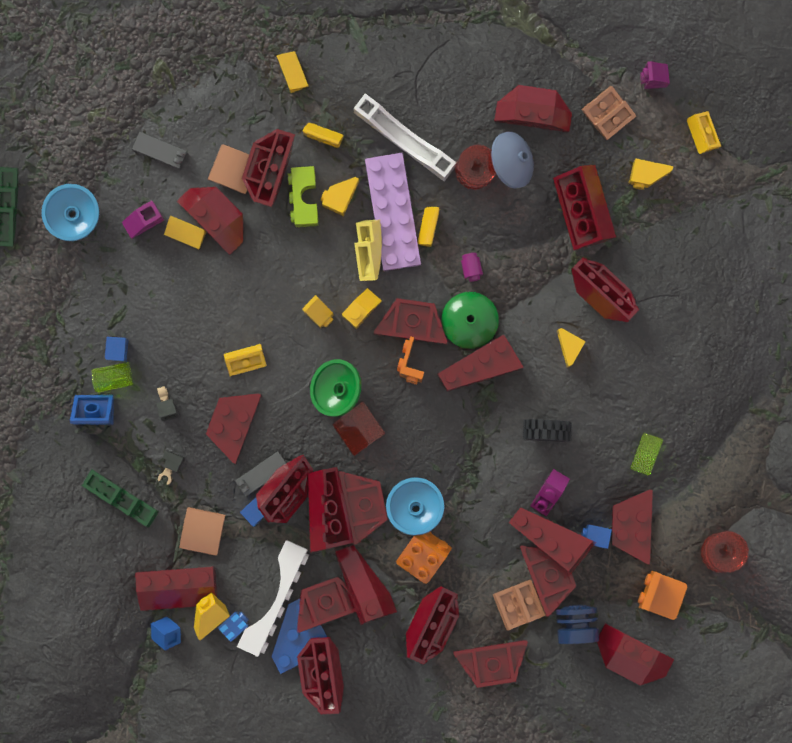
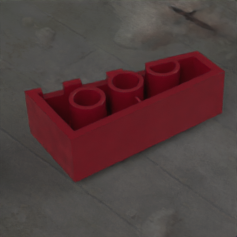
(327, 511)
(556, 541)

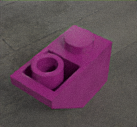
(655, 75)
(142, 219)
(550, 492)

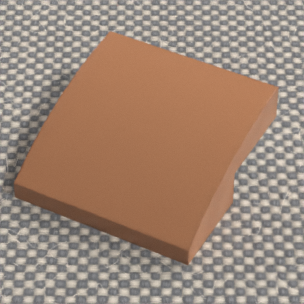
(608, 112)
(229, 169)
(202, 531)
(518, 604)

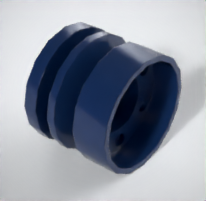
(577, 625)

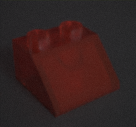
(358, 429)

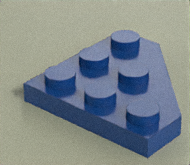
(290, 642)

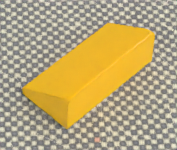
(292, 71)
(703, 132)
(322, 135)
(428, 226)
(185, 232)
(245, 360)

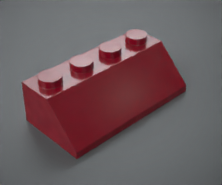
(584, 207)
(174, 587)

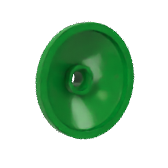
(465, 333)
(327, 386)

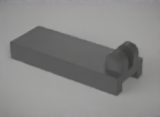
(159, 150)
(260, 474)

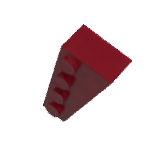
(486, 363)

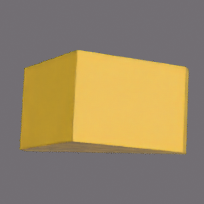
(570, 345)

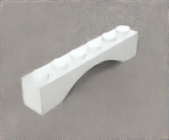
(392, 129)
(290, 560)

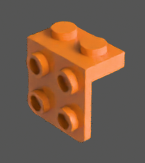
(412, 375)
(423, 556)
(662, 595)

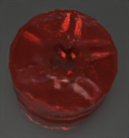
(479, 157)
(732, 544)

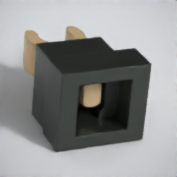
(166, 408)
(172, 463)

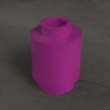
(471, 267)

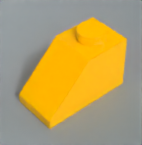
(647, 173)
(339, 195)
(361, 308)
(318, 312)
(209, 615)

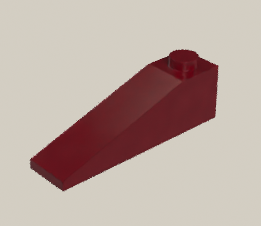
(365, 588)

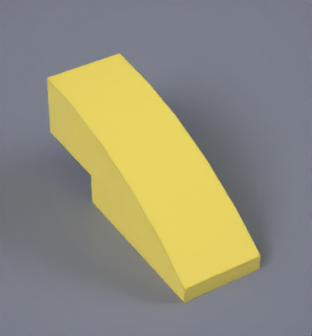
(368, 249)

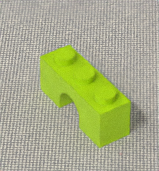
(302, 179)

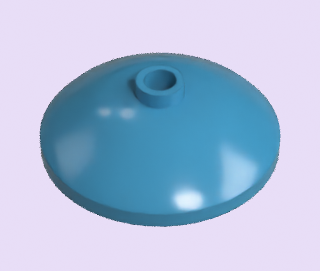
(61, 203)
(414, 493)

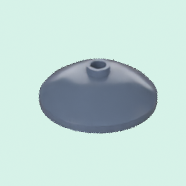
(512, 160)

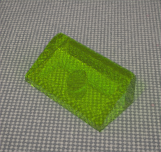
(112, 377)
(646, 454)

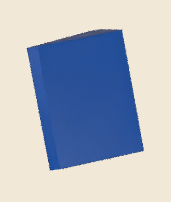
(92, 410)

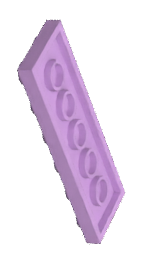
(394, 209)

